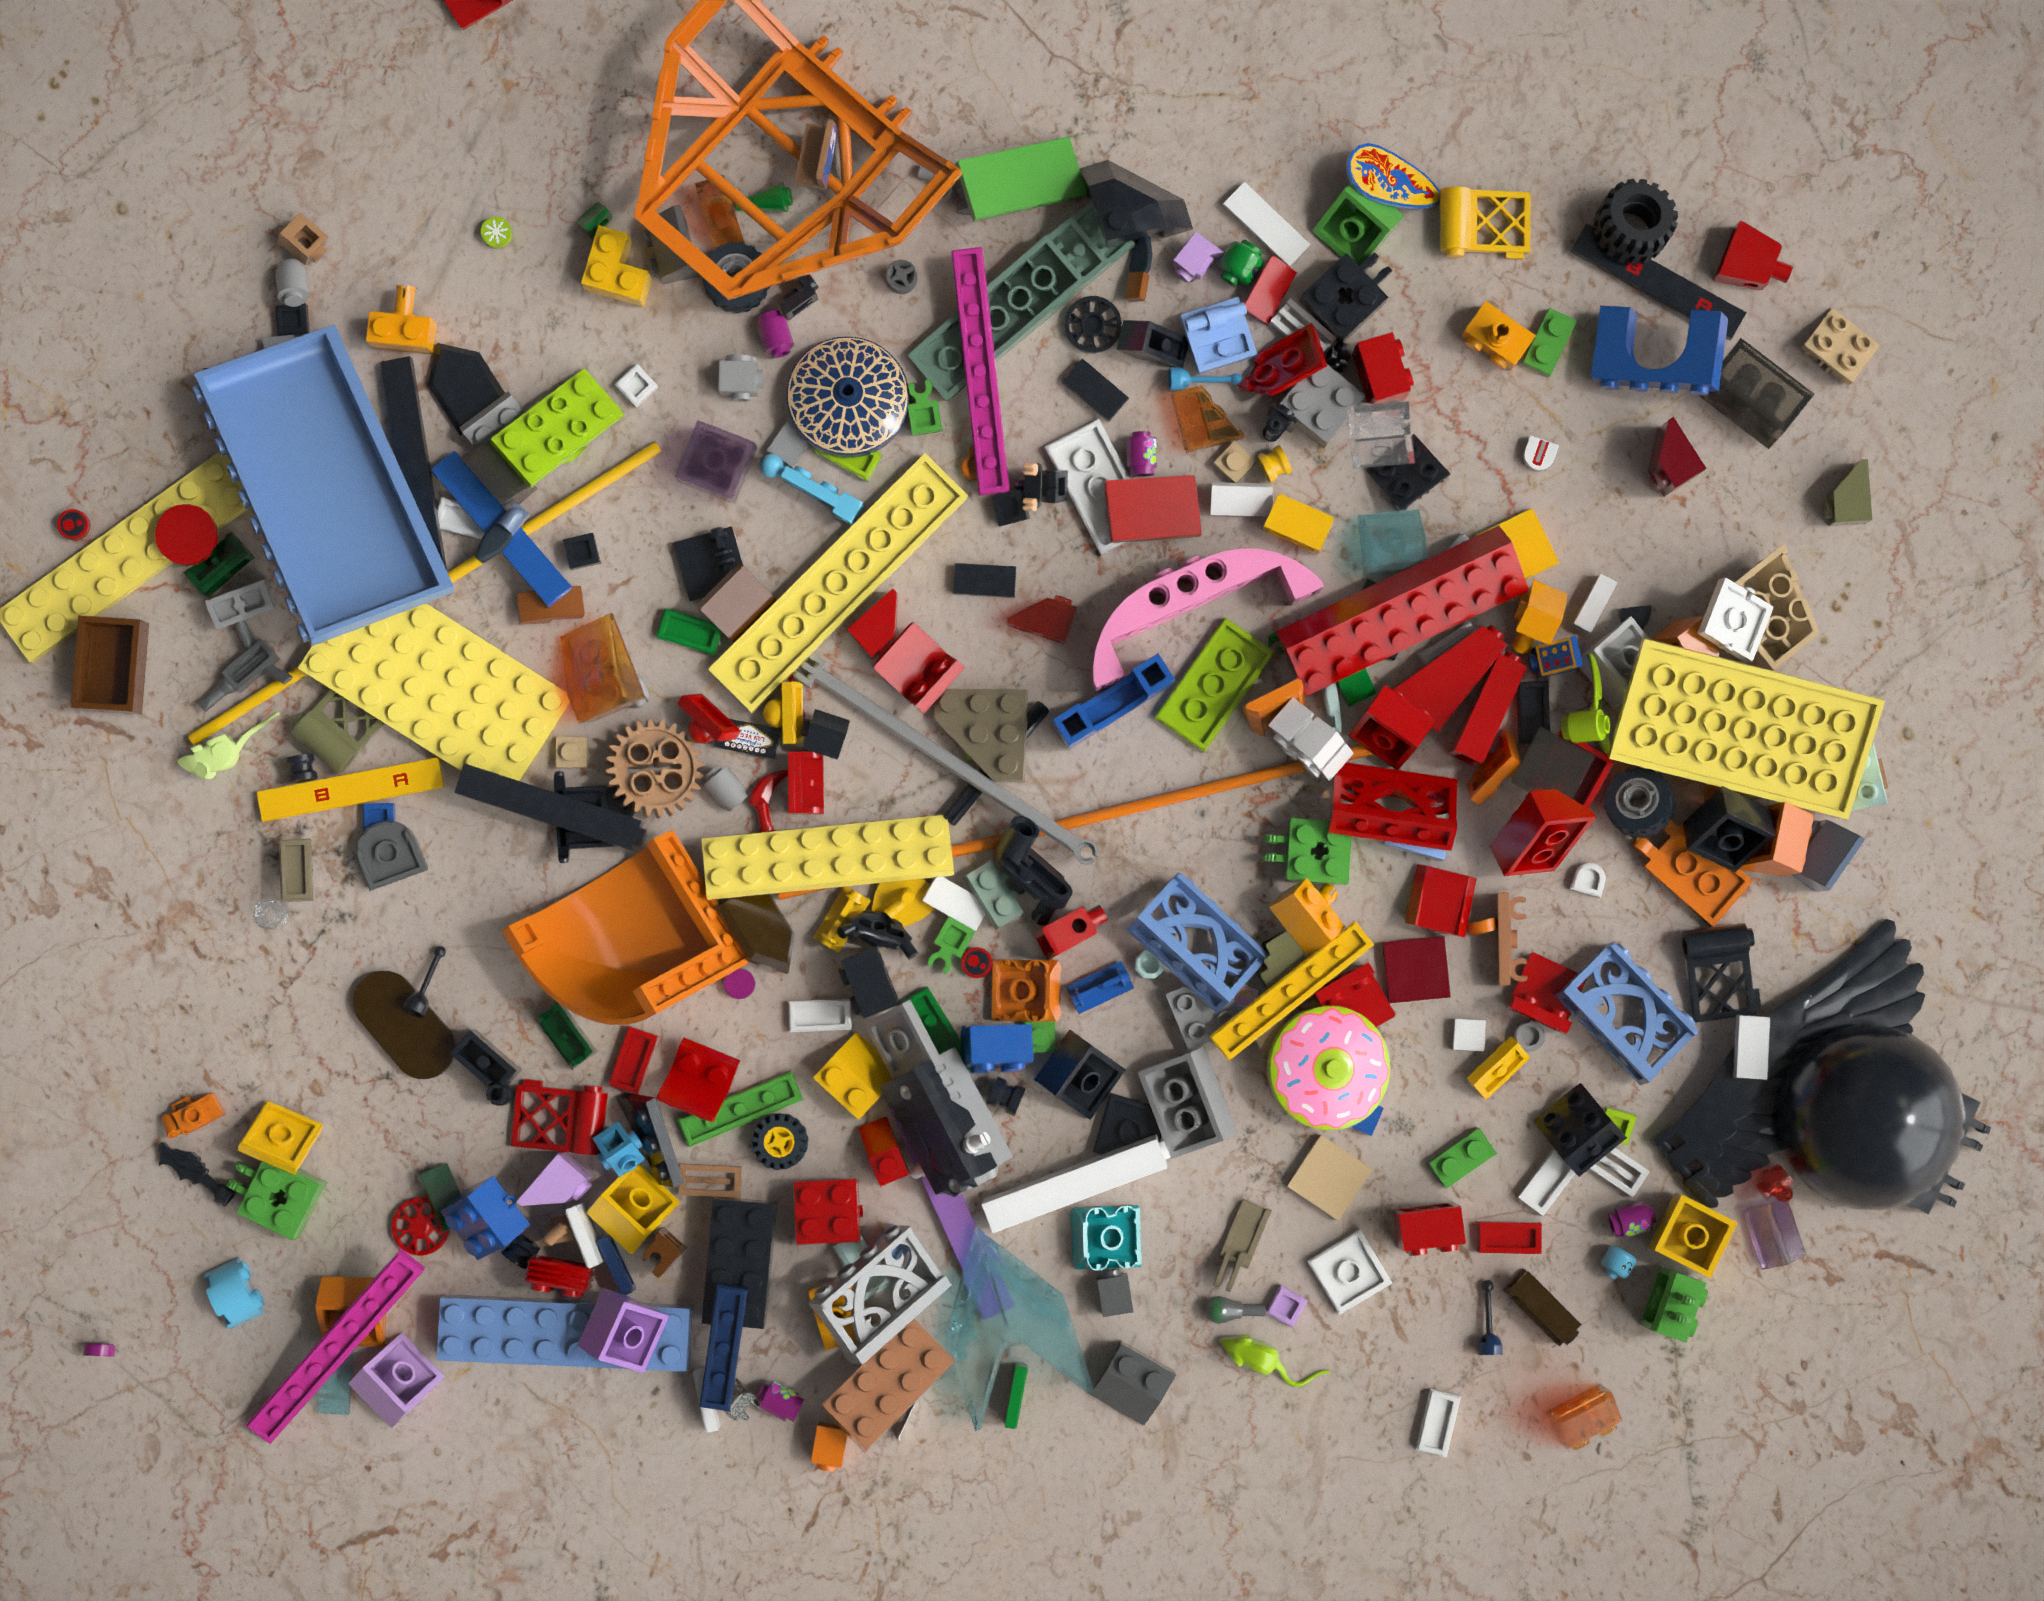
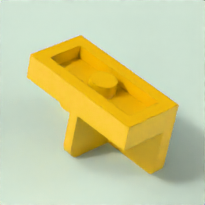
(1298, 523)

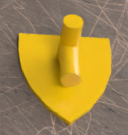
(902, 900)

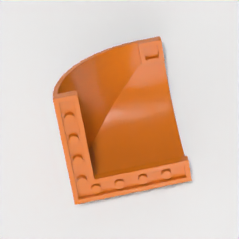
(629, 939)

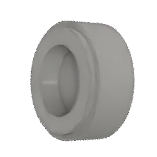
(1529, 1035)

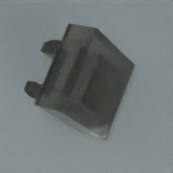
(741, 1400)

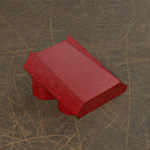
(1440, 900)

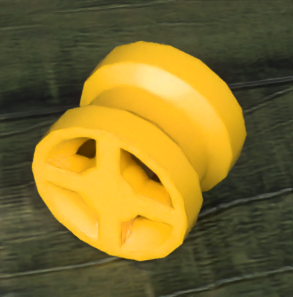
(1274, 464)

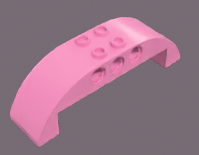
(1236, 571)

